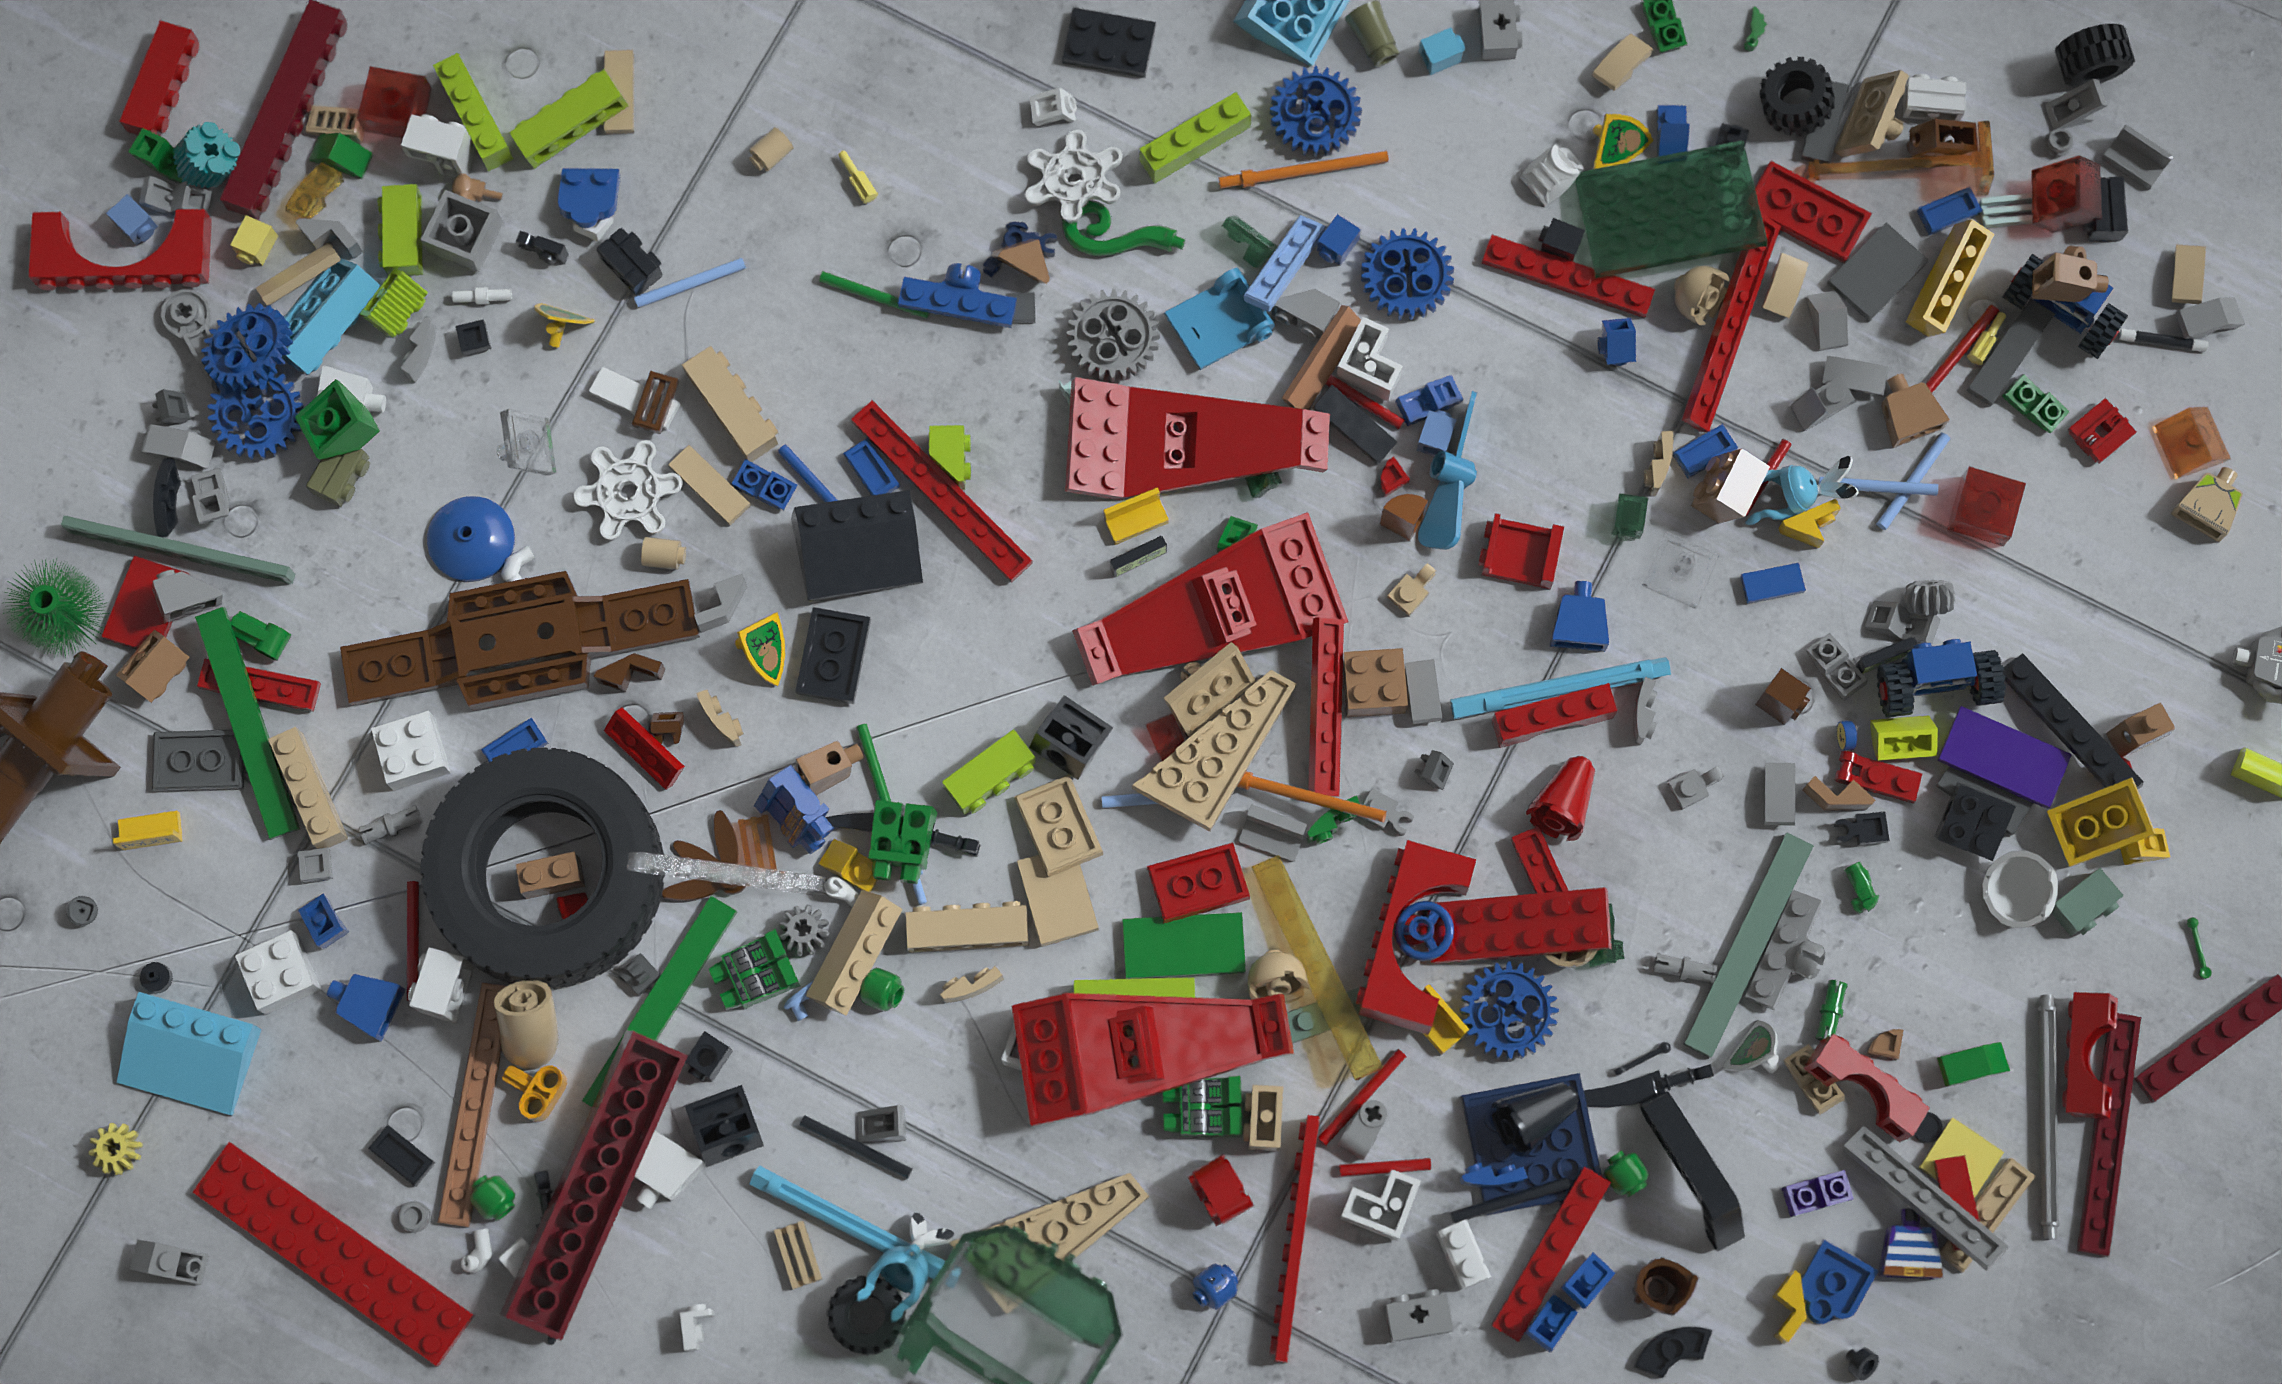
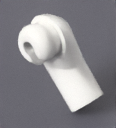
(514, 562)
(480, 1255)

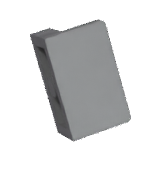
(2137, 157)
(1272, 833)

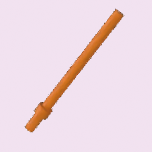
(1248, 178)
(1249, 780)

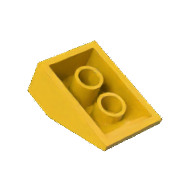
(2101, 822)

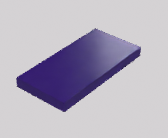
(2004, 757)

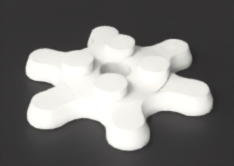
(1074, 160)
(618, 473)

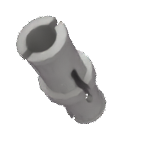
(390, 824)
(1684, 968)

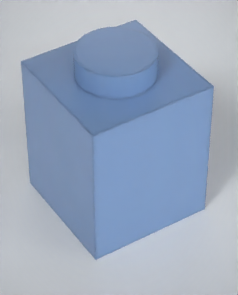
(132, 220)
(1436, 432)

